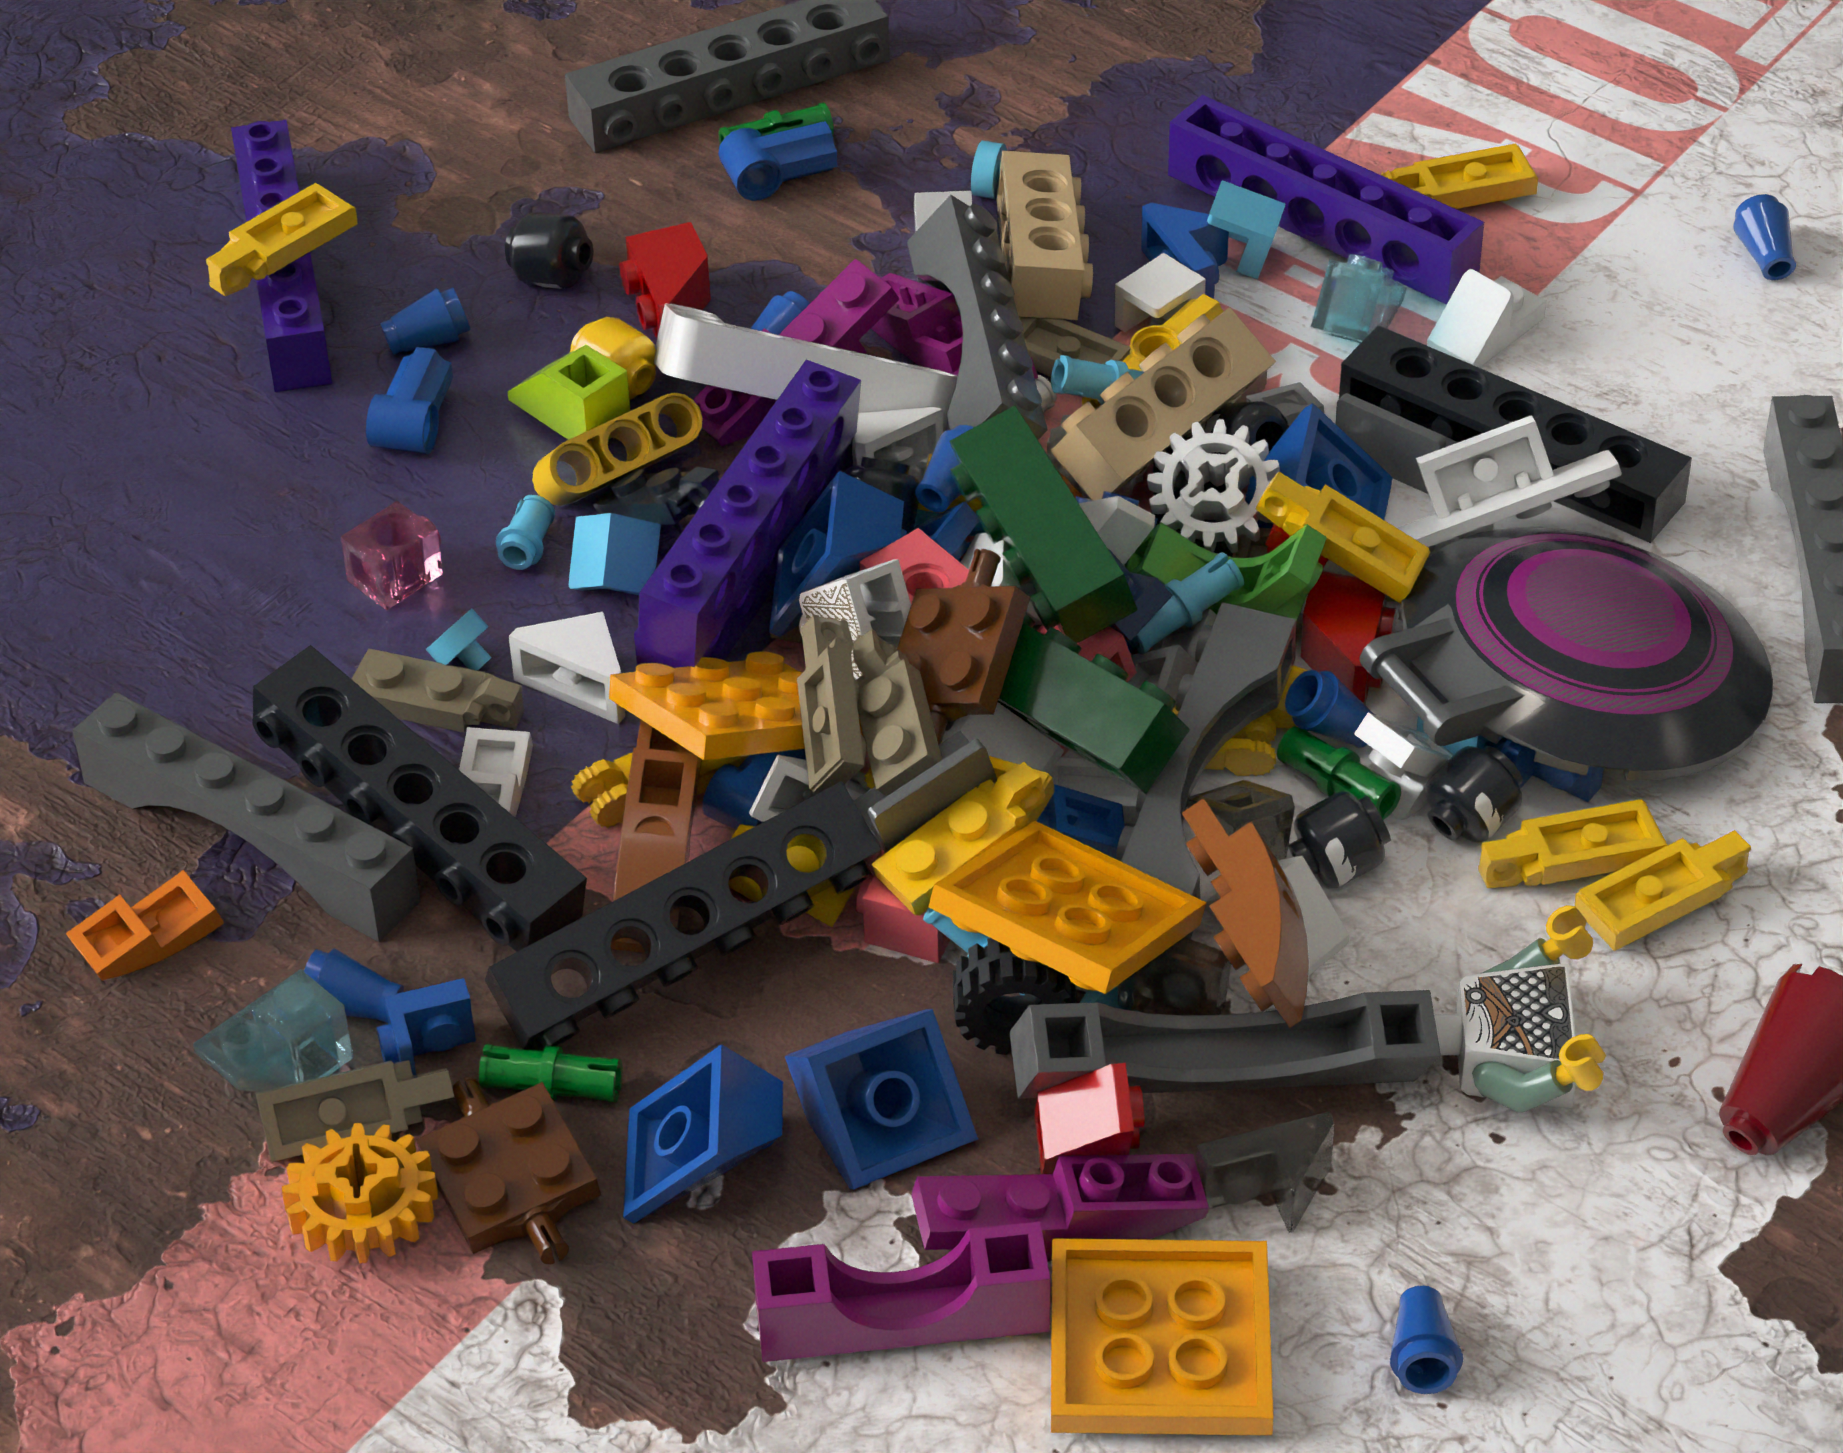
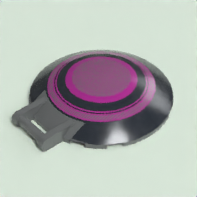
(1576, 654)

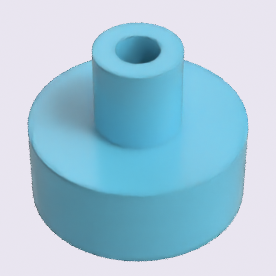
(986, 169)
(461, 642)

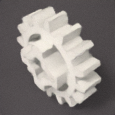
(1201, 467)

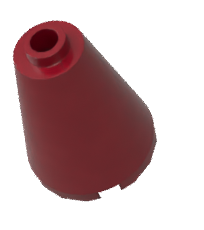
(1790, 1066)

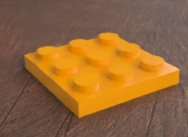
(718, 704)
(1067, 906)
(1161, 1337)

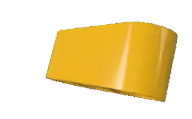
(638, 433)

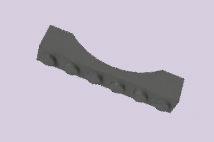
(963, 256)
(1807, 472)
(1237, 680)
(336, 858)
(1335, 1043)

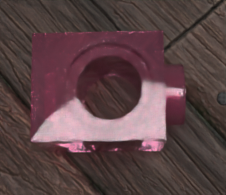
(392, 554)

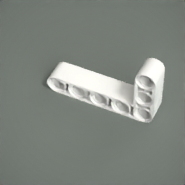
(760, 363)

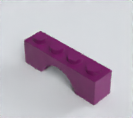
(979, 1290)

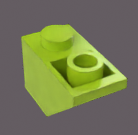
(575, 392)

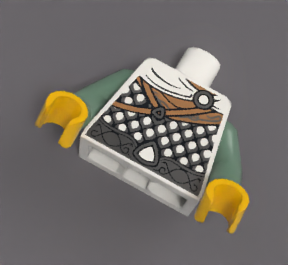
(1519, 1026)

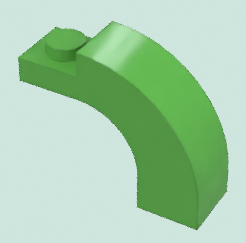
(1272, 582)

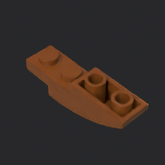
(655, 816)
(1256, 911)

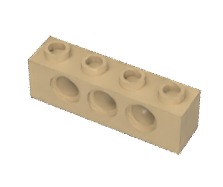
(1043, 234)
(1177, 388)

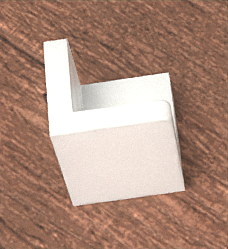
(1155, 291)

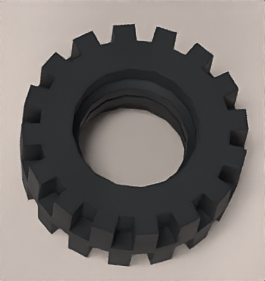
(990, 974)

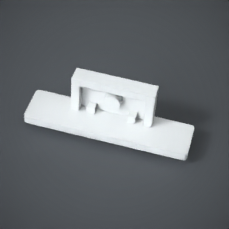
(1498, 478)

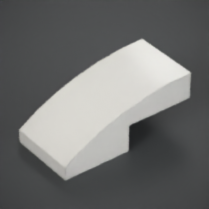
(498, 763)

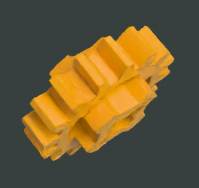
(360, 1193)

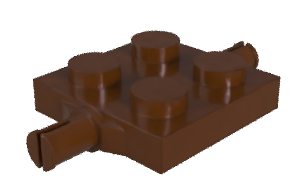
(964, 641)
(509, 1169)

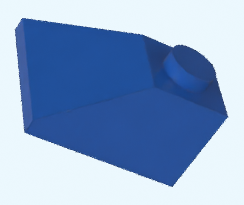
(1320, 454)
(830, 541)
(882, 1097)
(698, 1129)

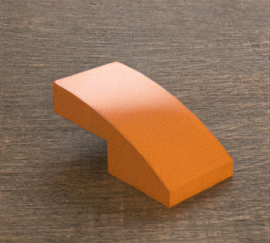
(130, 938)

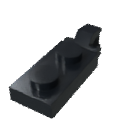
(659, 496)

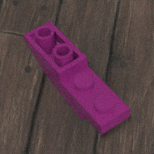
(833, 319)
(1078, 1201)

